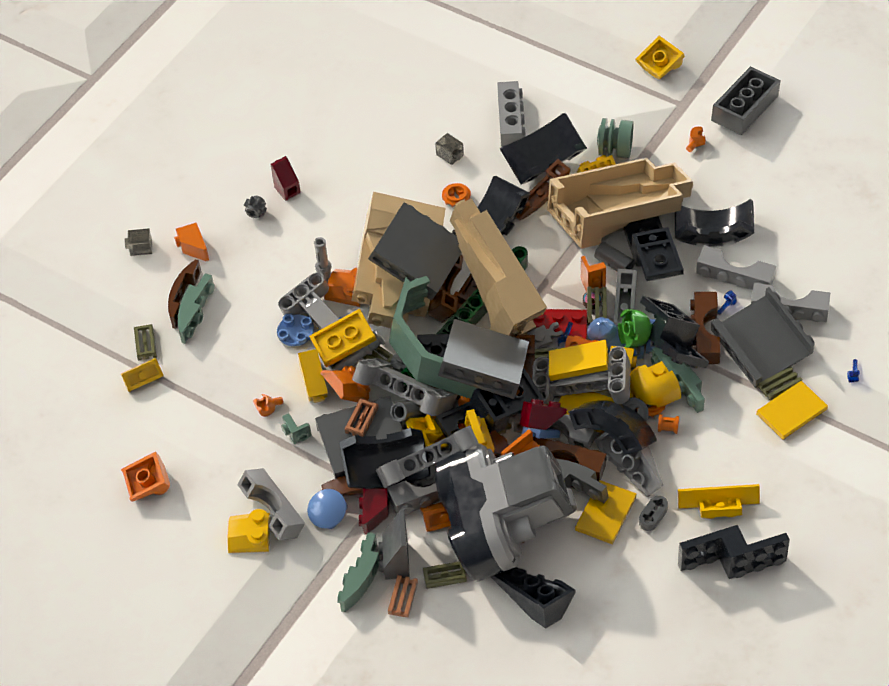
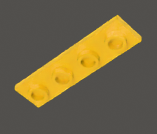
(720, 500)

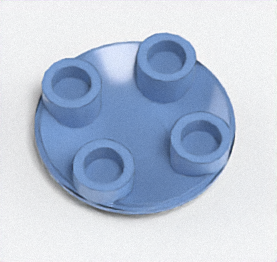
(295, 329)
(327, 508)

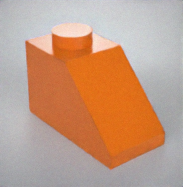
(191, 241)

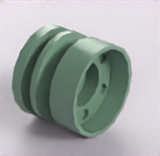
(615, 137)

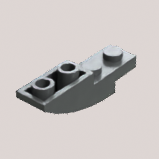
(583, 480)

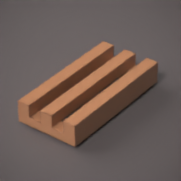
(356, 431)
(405, 581)

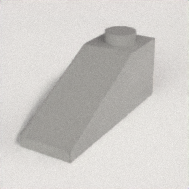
(624, 292)

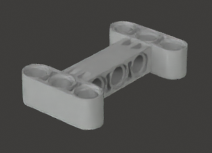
(311, 302)
(375, 372)
(614, 379)
(395, 472)

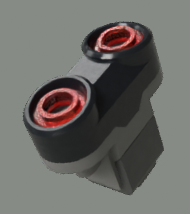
(499, 504)

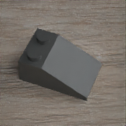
(395, 549)

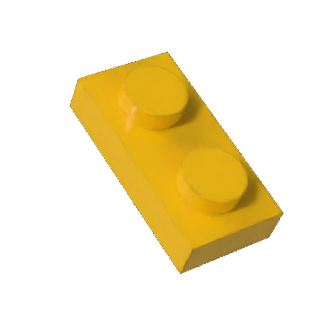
(142, 374)

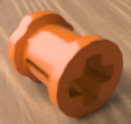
(668, 424)

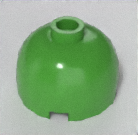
(634, 329)

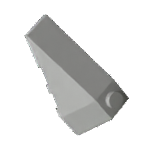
(636, 466)

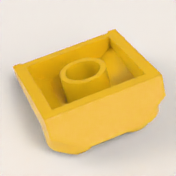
(660, 58)
(249, 532)

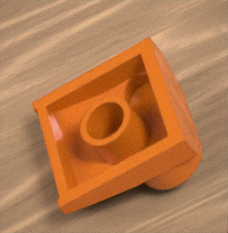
(341, 287)
(344, 386)
(146, 477)

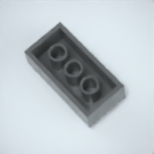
(745, 100)

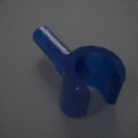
(730, 298)
(563, 338)
(853, 376)

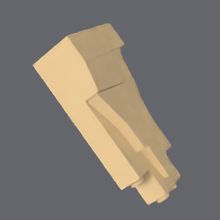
(613, 196)
(497, 272)
(372, 283)

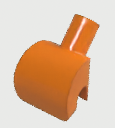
(696, 138)
(267, 404)

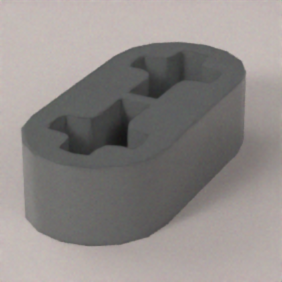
(649, 511)

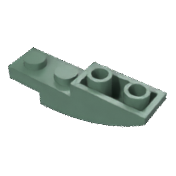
(190, 309)
(688, 380)
(361, 576)

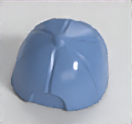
(606, 330)

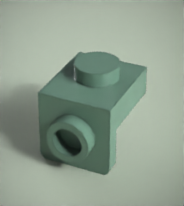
(296, 433)

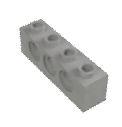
(510, 112)

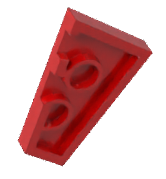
(563, 316)

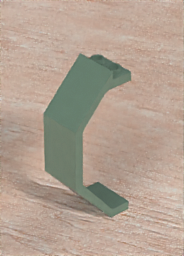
(419, 362)

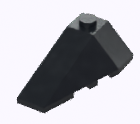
(539, 598)

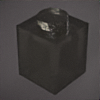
(449, 148)
(139, 242)

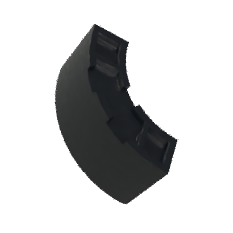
(540, 149)
(503, 203)
(715, 226)
(618, 420)
(366, 454)

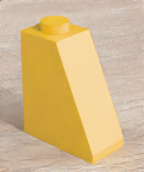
(313, 380)

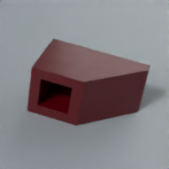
(284, 178)
(540, 415)
(375, 508)

